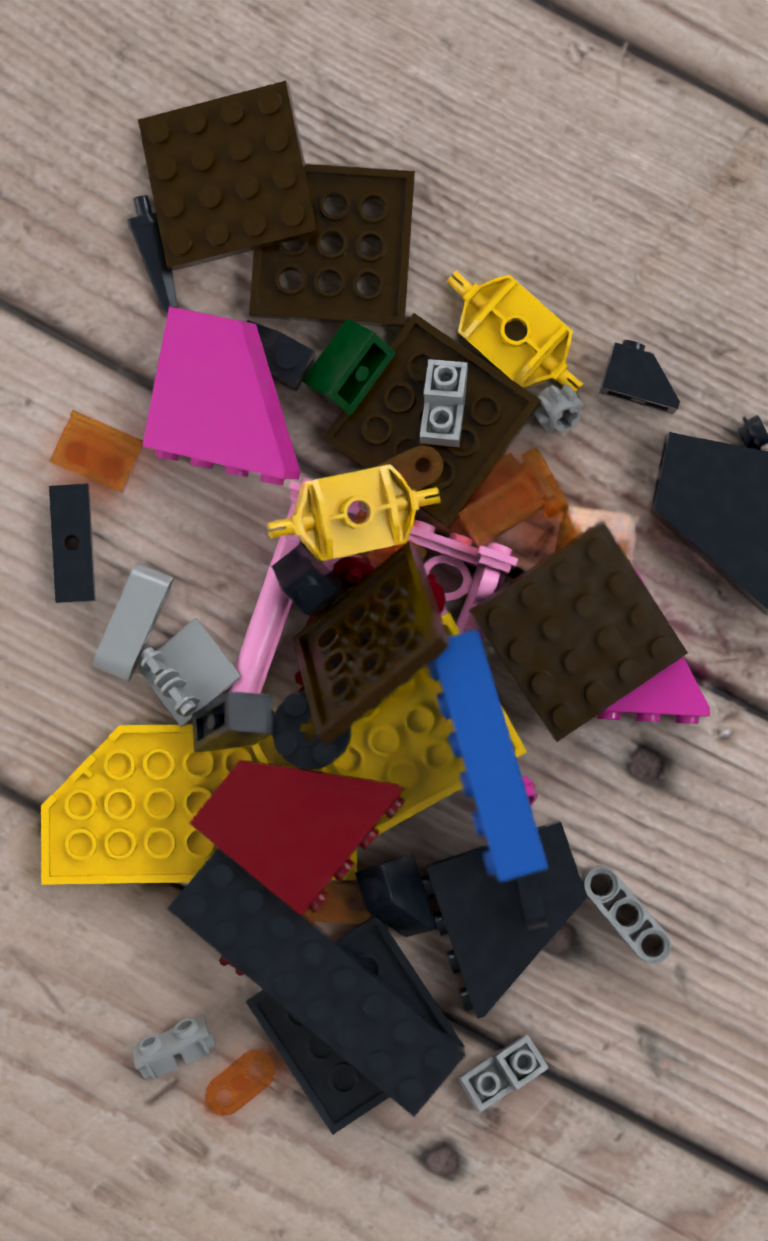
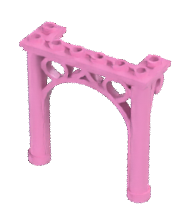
(274, 605)

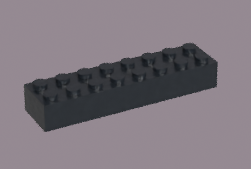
(318, 982)

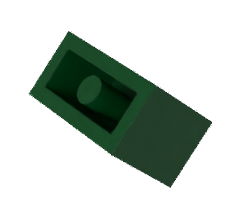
(349, 366)

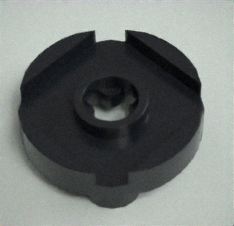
(291, 741)

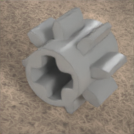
(558, 409)

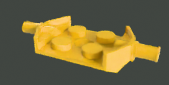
(528, 361)
(322, 515)

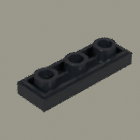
(72, 518)

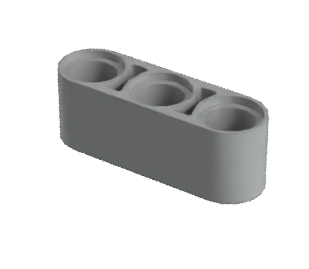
(132, 622)
(641, 925)

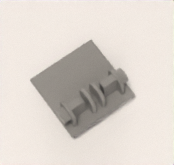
(188, 671)

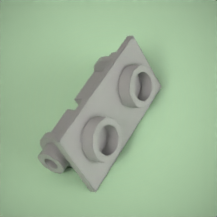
(156, 1052)

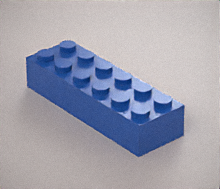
(489, 759)

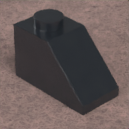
(286, 357)
(638, 378)
(307, 581)
(233, 721)
(397, 895)

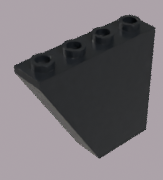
(718, 506)
(488, 918)

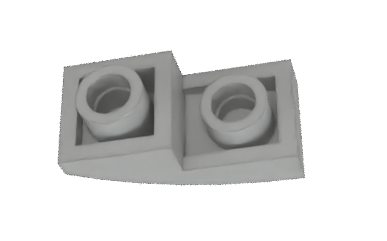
(444, 403)
(502, 1073)

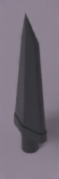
(149, 243)

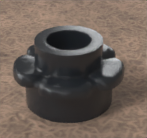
(753, 432)

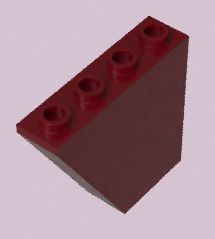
(295, 825)

